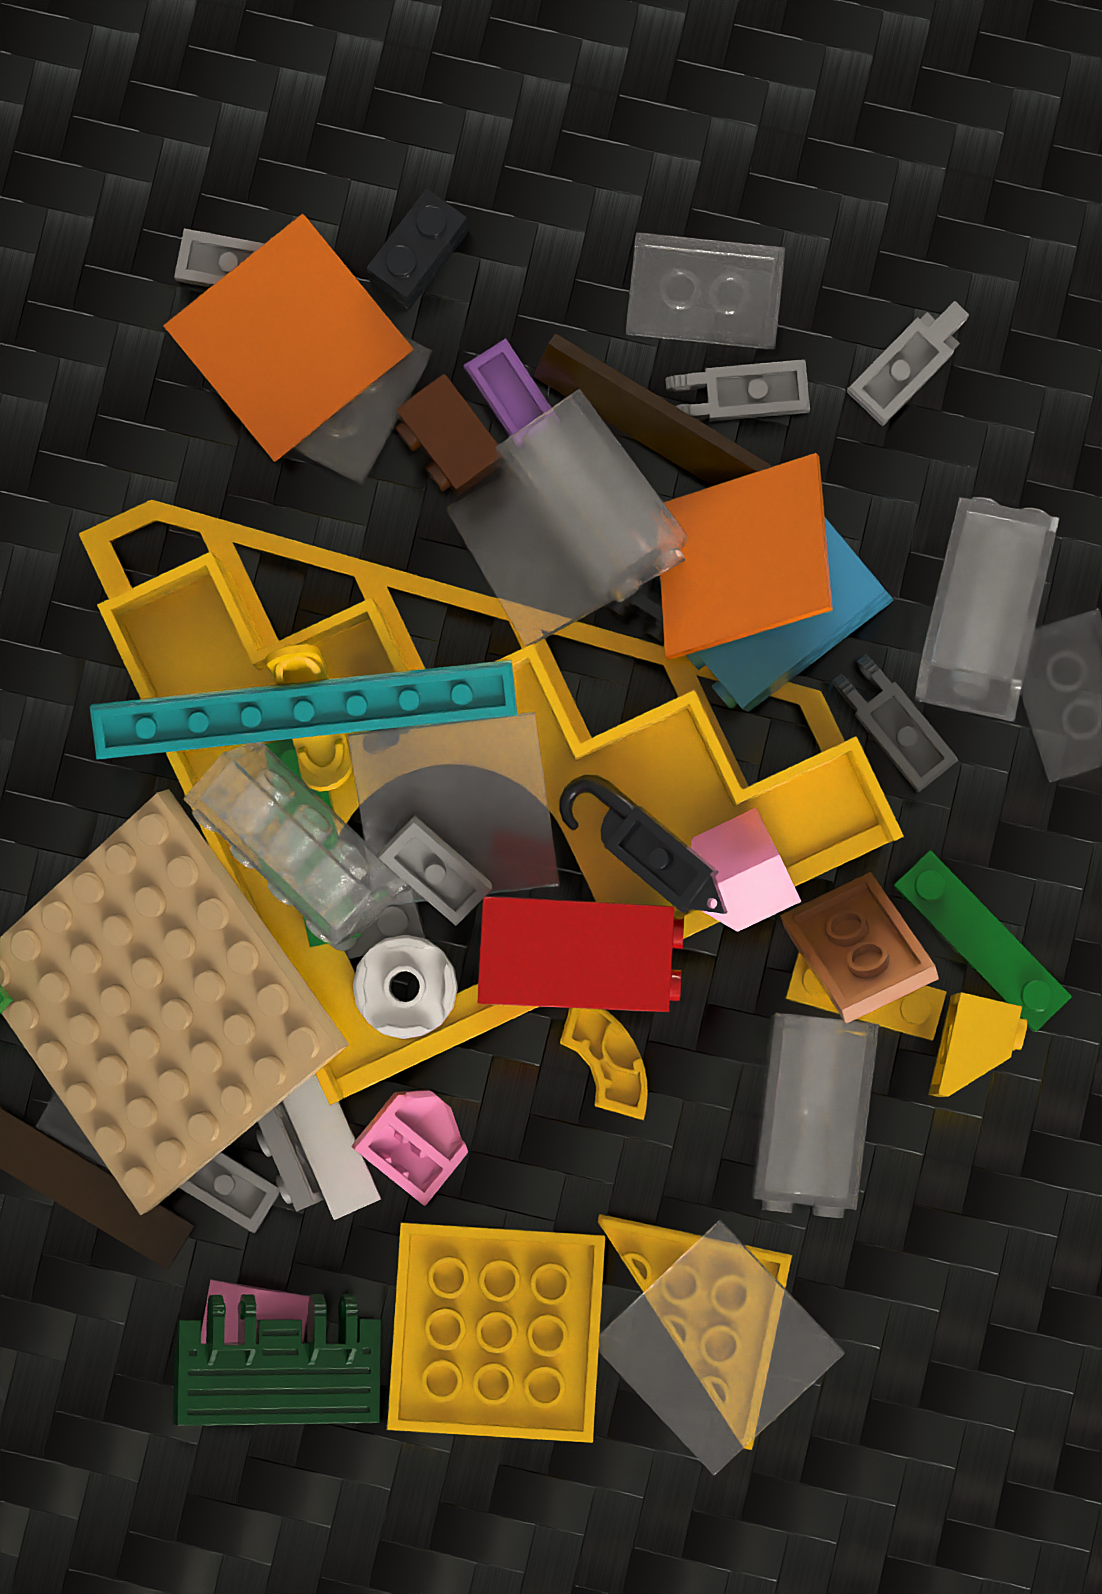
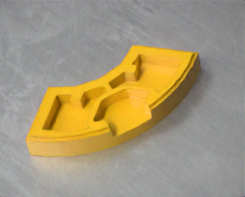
(612, 1060)

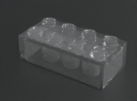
(294, 842)

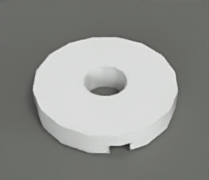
(374, 991)

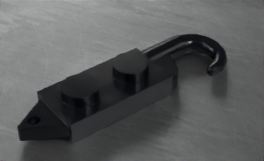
(648, 847)

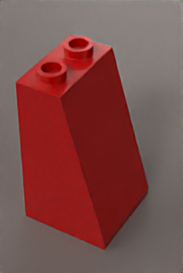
(578, 954)

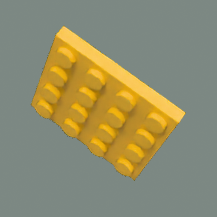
(496, 1332)

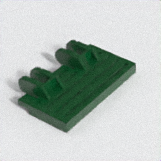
(279, 1374)

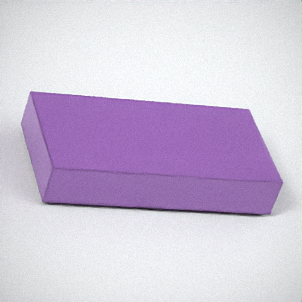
(507, 387)

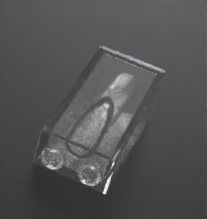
(591, 498)
(986, 608)
(814, 1113)

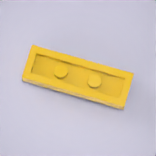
(911, 1014)

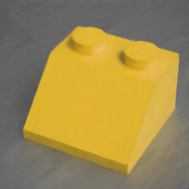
(975, 1040)

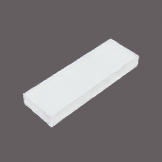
(327, 1145)

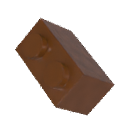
(448, 435)

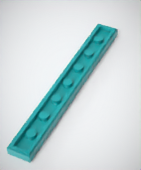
(303, 709)

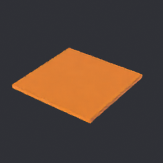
(288, 337)
(749, 558)

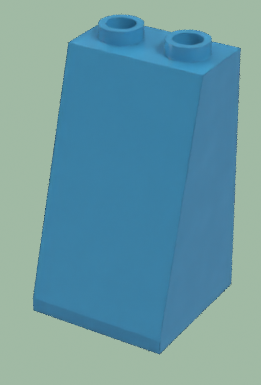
(765, 661)

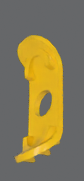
(322, 759)

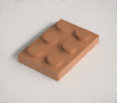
(859, 947)

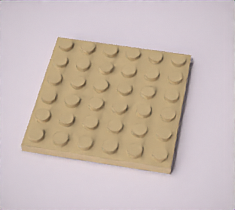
(160, 1003)

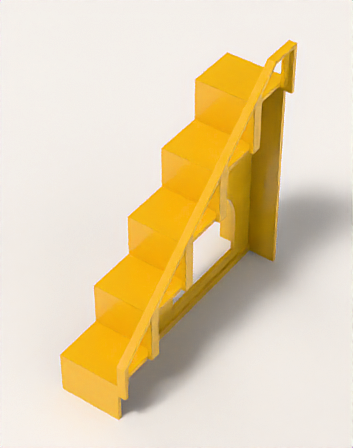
(209, 633)

